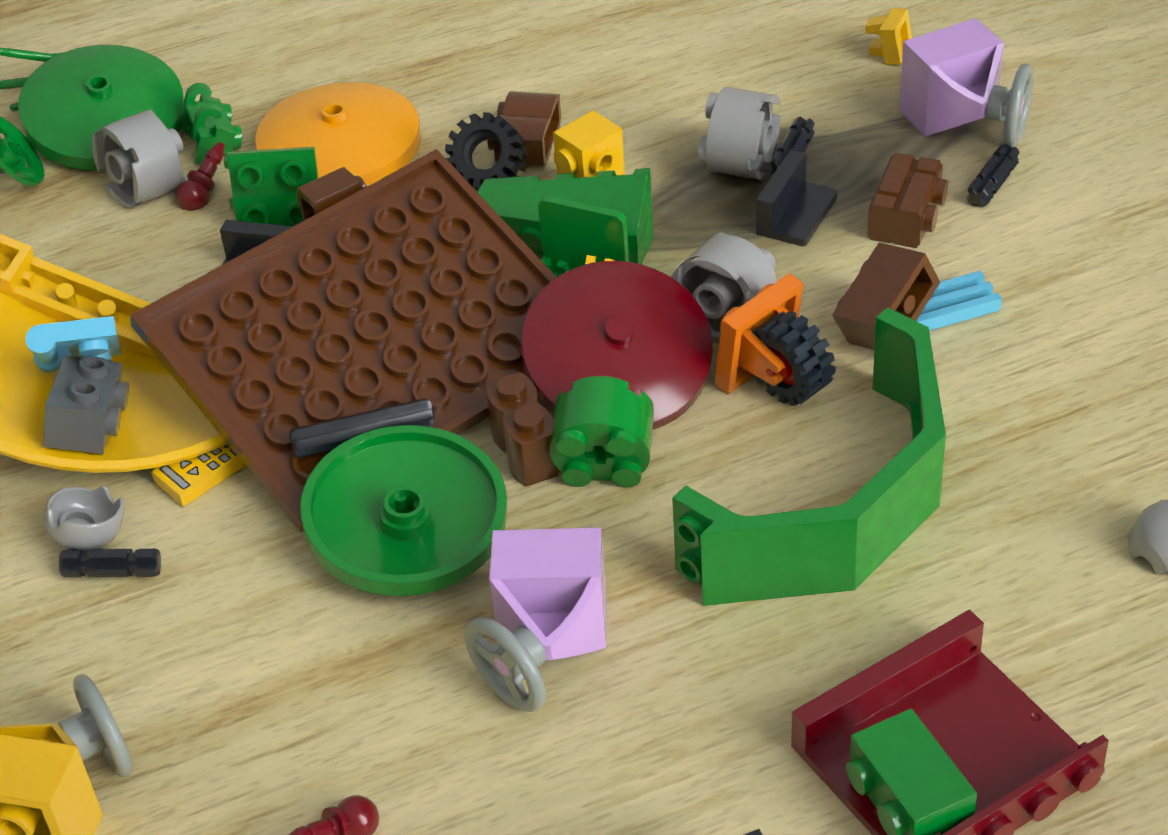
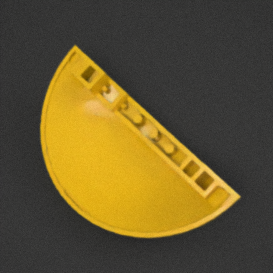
(159, 418)

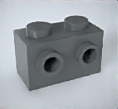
(85, 404)

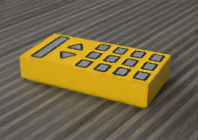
(196, 476)

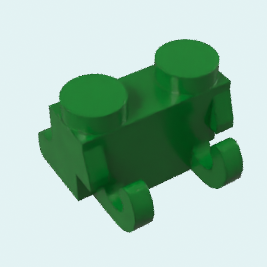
(208, 122)

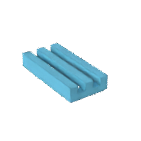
(959, 301)

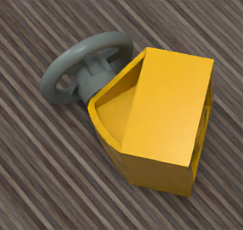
(44, 770)

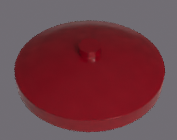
(619, 325)

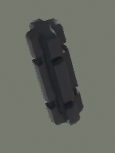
(795, 139)
(993, 175)
(110, 563)

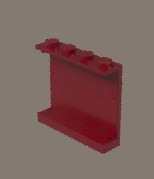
(978, 716)

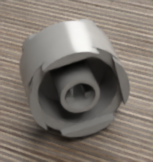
(740, 132)
(138, 158)
(725, 275)

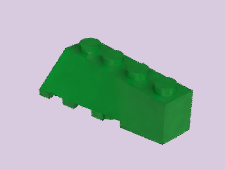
(518, 200)

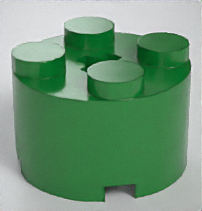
(602, 432)

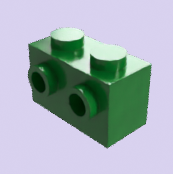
(909, 777)

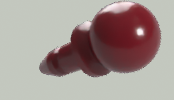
(194, 192)
(351, 817)

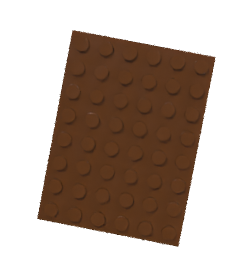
(352, 313)

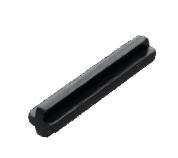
(331, 433)

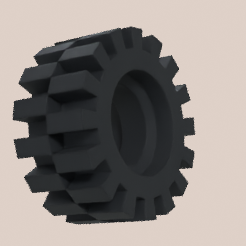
(486, 129)

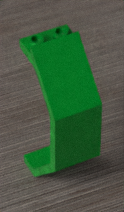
(834, 545)

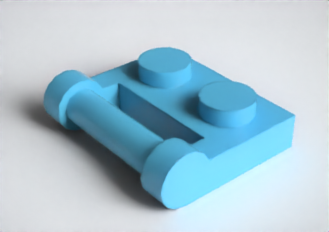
(73, 338)

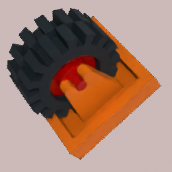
(773, 344)

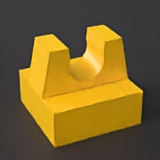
(893, 31)

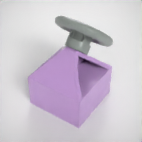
(955, 79)
(545, 607)

